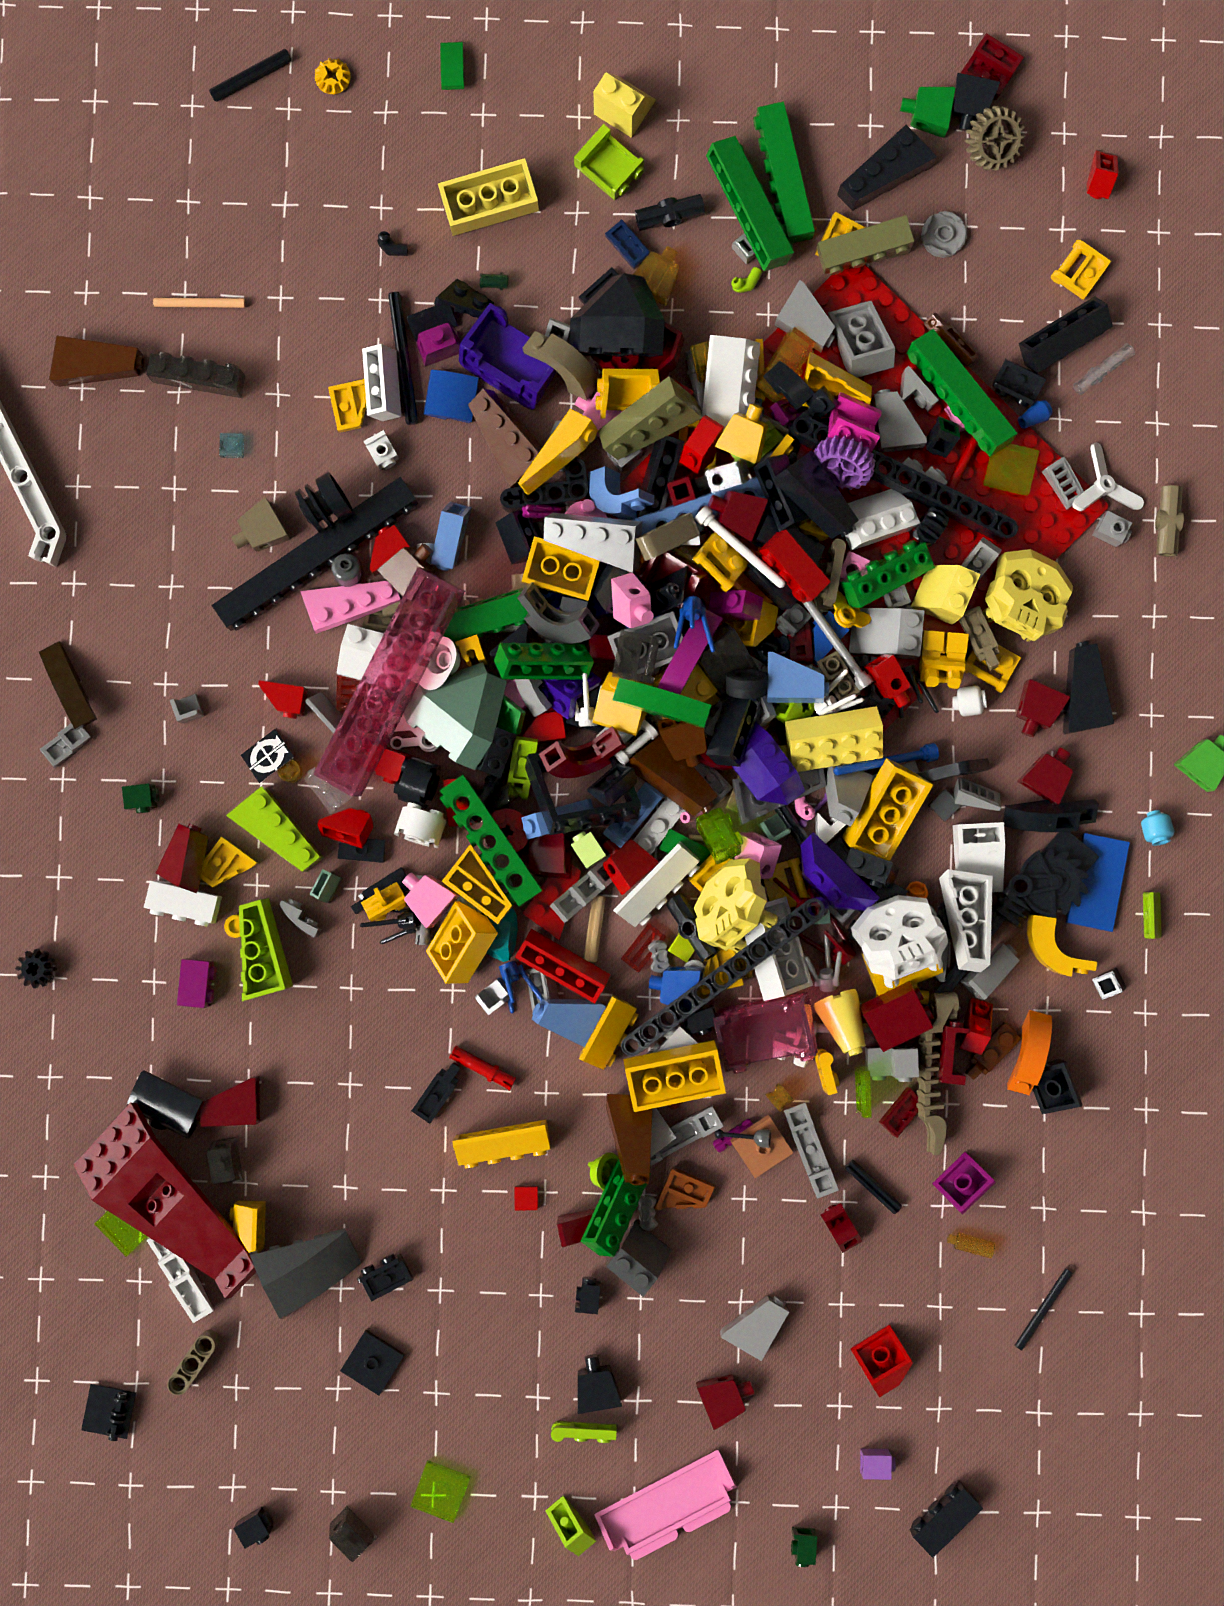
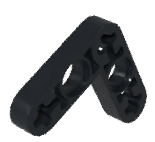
(956, 769)

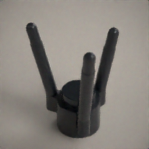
(914, 678)
(406, 920)

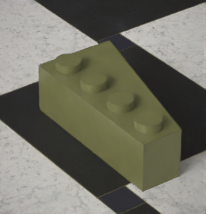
(866, 246)
(649, 419)

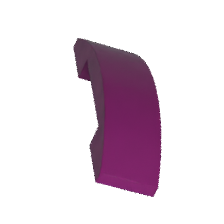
(688, 654)

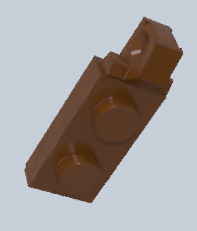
(952, 339)
(1000, 1044)

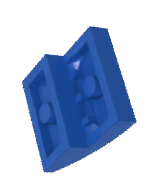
(450, 395)

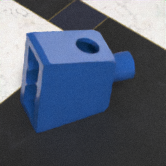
(676, 982)

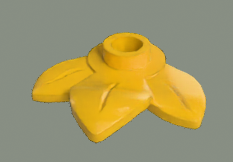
(849, 616)

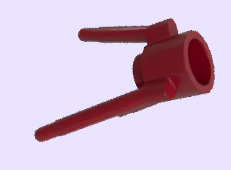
(814, 907)
(846, 947)

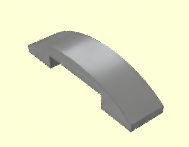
(689, 1130)
(810, 1150)

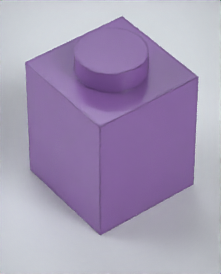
(876, 1464)

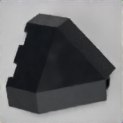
(619, 321)

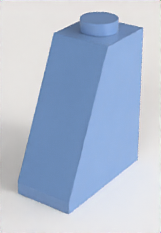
(450, 535)
(794, 682)
(535, 825)
(569, 1017)

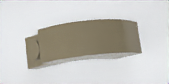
(566, 360)

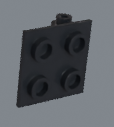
(668, 592)
(108, 1411)

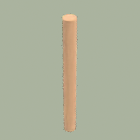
(200, 302)

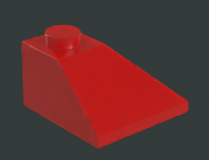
(883, 1360)

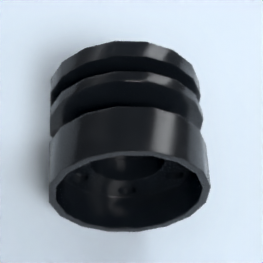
(324, 502)

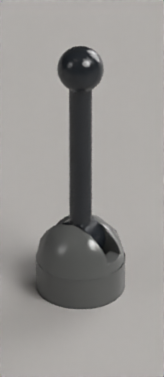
(761, 1137)

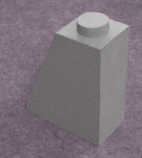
(807, 316)
(896, 424)
(846, 794)
(983, 983)
(757, 1326)

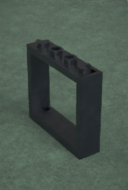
(581, 819)

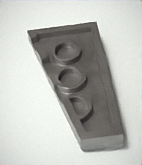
(751, 808)

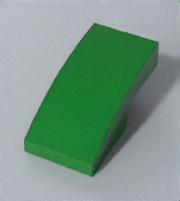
(452, 65)
(673, 838)

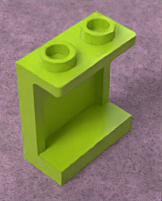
(608, 163)

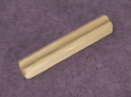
(594, 928)

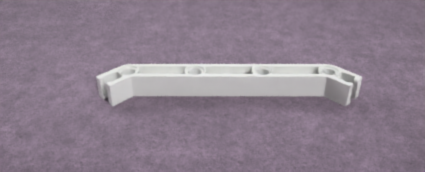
(30, 493)

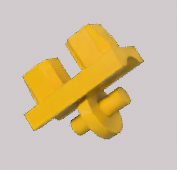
(384, 902)

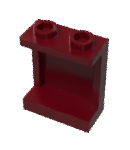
(669, 563)
(946, 1053)

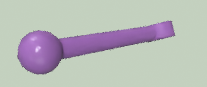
(803, 822)

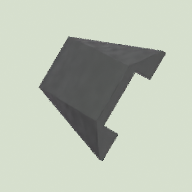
(304, 1270)

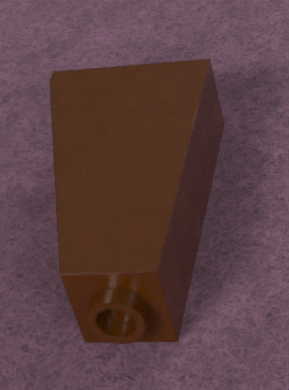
(92, 361)
(673, 778)
(631, 1136)

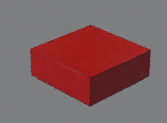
(526, 1198)

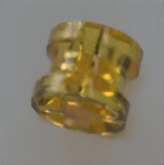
(287, 769)
(779, 1097)

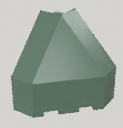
(460, 713)

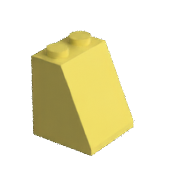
(621, 103)
(946, 592)

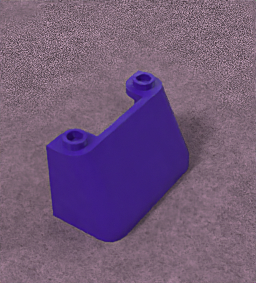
(496, 356)

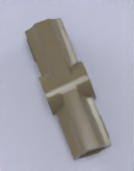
(1169, 521)

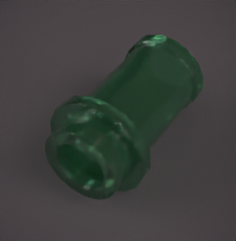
(494, 281)

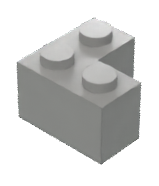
(896, 1062)

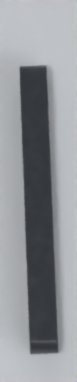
(912, 488)
(734, 974)

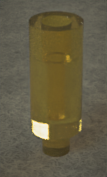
(972, 1244)

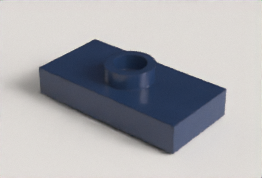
(627, 244)

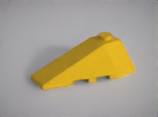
(564, 445)

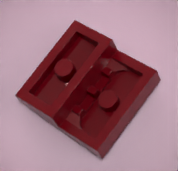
(993, 62)

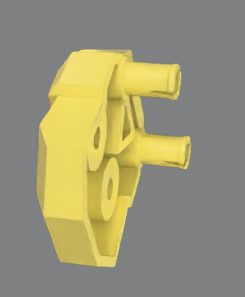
(1024, 606)
(732, 905)

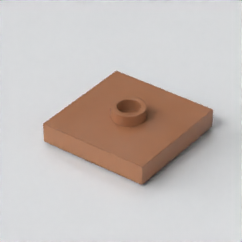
(758, 1158)

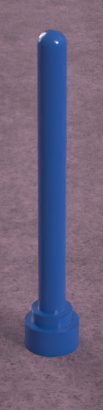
(927, 753)

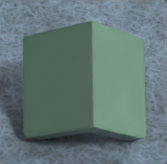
(774, 828)

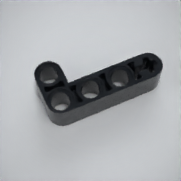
(565, 487)

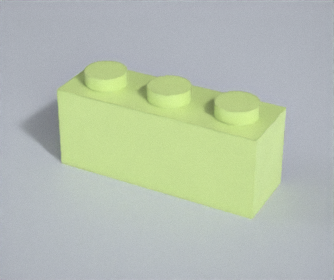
(588, 849)

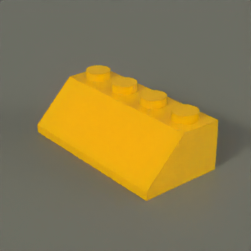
(887, 810)
(674, 1076)
(501, 1143)

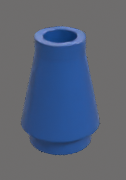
(1035, 414)

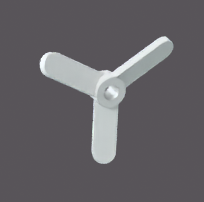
(1105, 486)

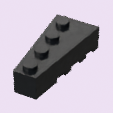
(892, 164)

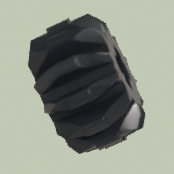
(931, 526)
(30, 962)

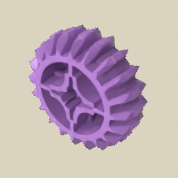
(846, 461)

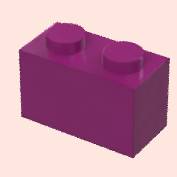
(736, 605)
(196, 983)

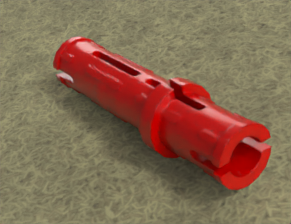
(483, 1068)

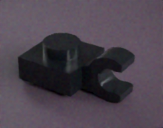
(820, 403)

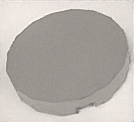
(943, 234)

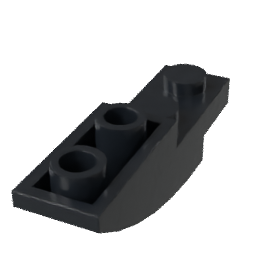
(1045, 817)

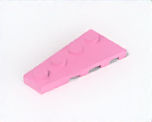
(344, 604)

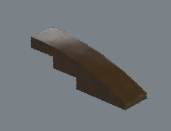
(67, 685)

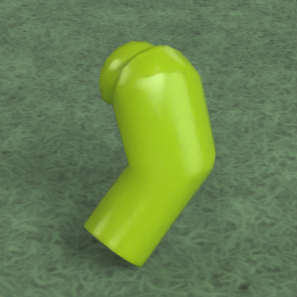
(747, 284)

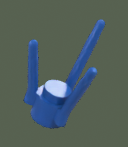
(692, 611)
(510, 973)

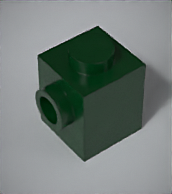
(140, 797)

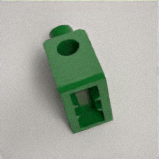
(930, 109)

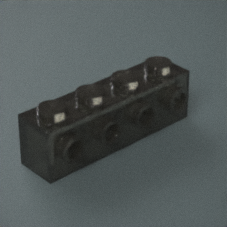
(196, 375)

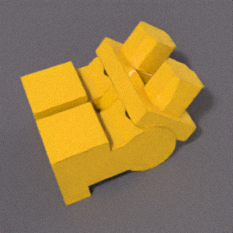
(942, 668)

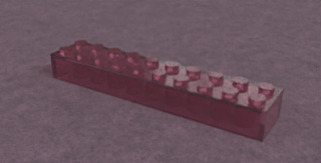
(389, 682)

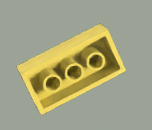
(488, 197)
(834, 739)

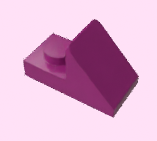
(785, 413)

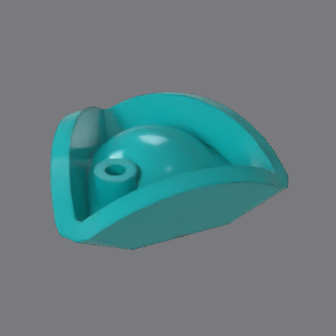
(505, 941)

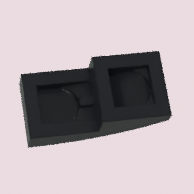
(787, 382)

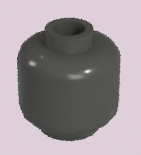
(346, 570)

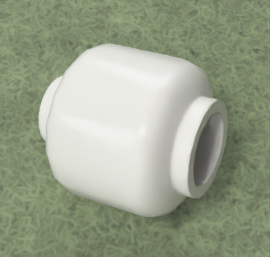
(970, 701)

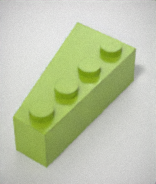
(274, 827)
(261, 951)

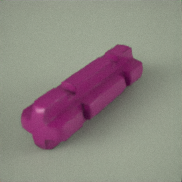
(539, 511)
(720, 1144)

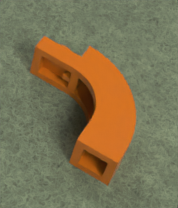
(1033, 1052)

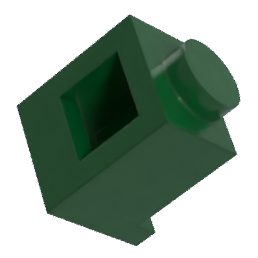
(804, 1546)

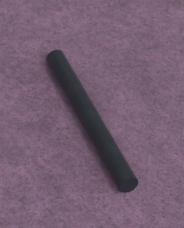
(1043, 1309)

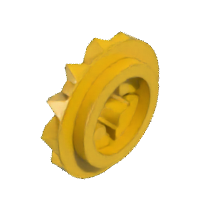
(330, 85)

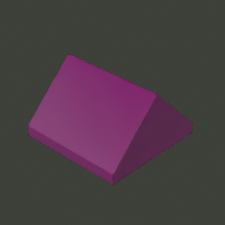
(963, 1183)

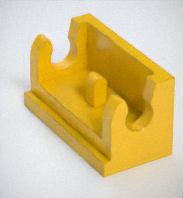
(469, 648)

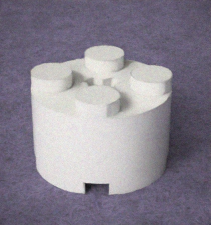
(420, 826)

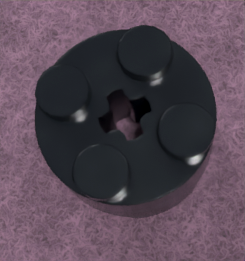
(417, 781)

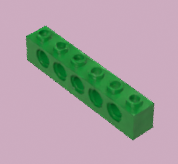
(462, 788)

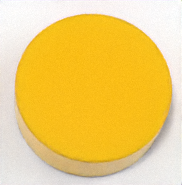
(232, 926)

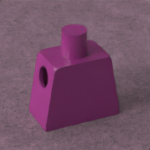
(438, 343)

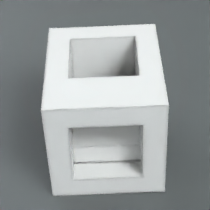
(377, 442)

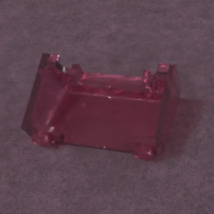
(766, 1031)

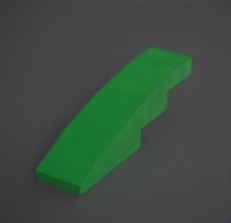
(661, 702)

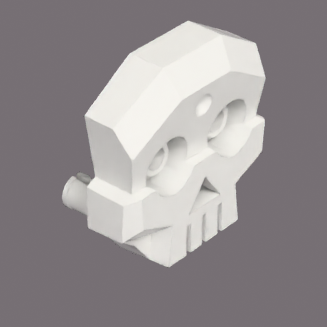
(904, 947)

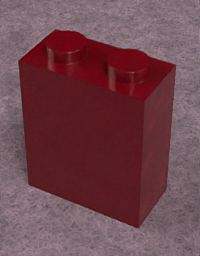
(897, 1016)

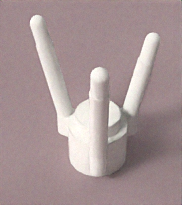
(830, 703)
(586, 714)

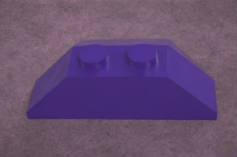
(768, 770)
(833, 878)

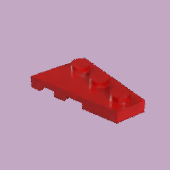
(539, 908)

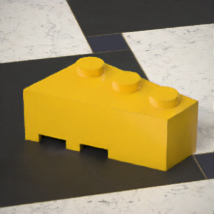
(836, 380)
(477, 885)

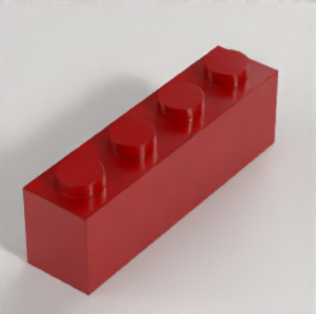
(563, 966)

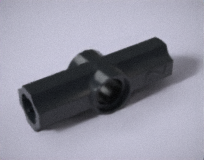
(670, 212)
(684, 916)

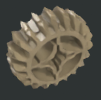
(998, 156)

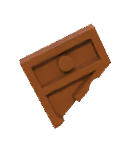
(684, 1191)

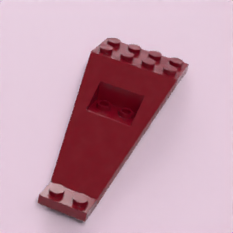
(149, 1190)

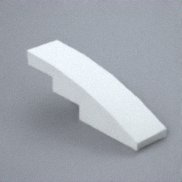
(183, 1282)

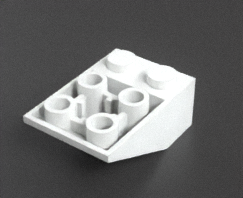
(981, 850)

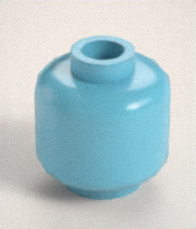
(1157, 828)

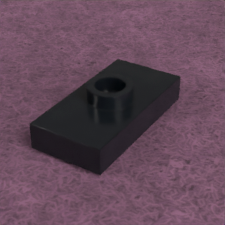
(372, 851)

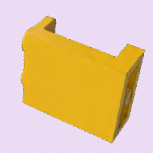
(623, 387)

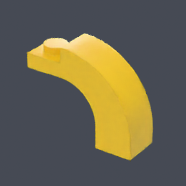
(1043, 945)

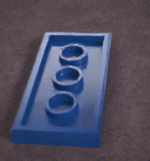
(1104, 884)

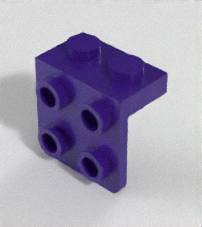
(565, 692)

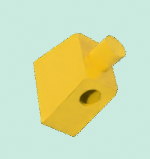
(745, 435)

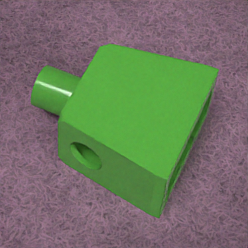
(1204, 763)

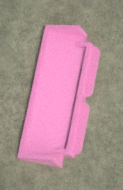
(677, 1501)

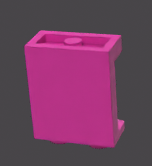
(854, 421)

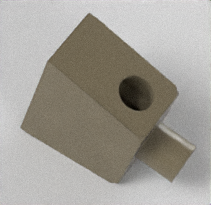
(260, 528)

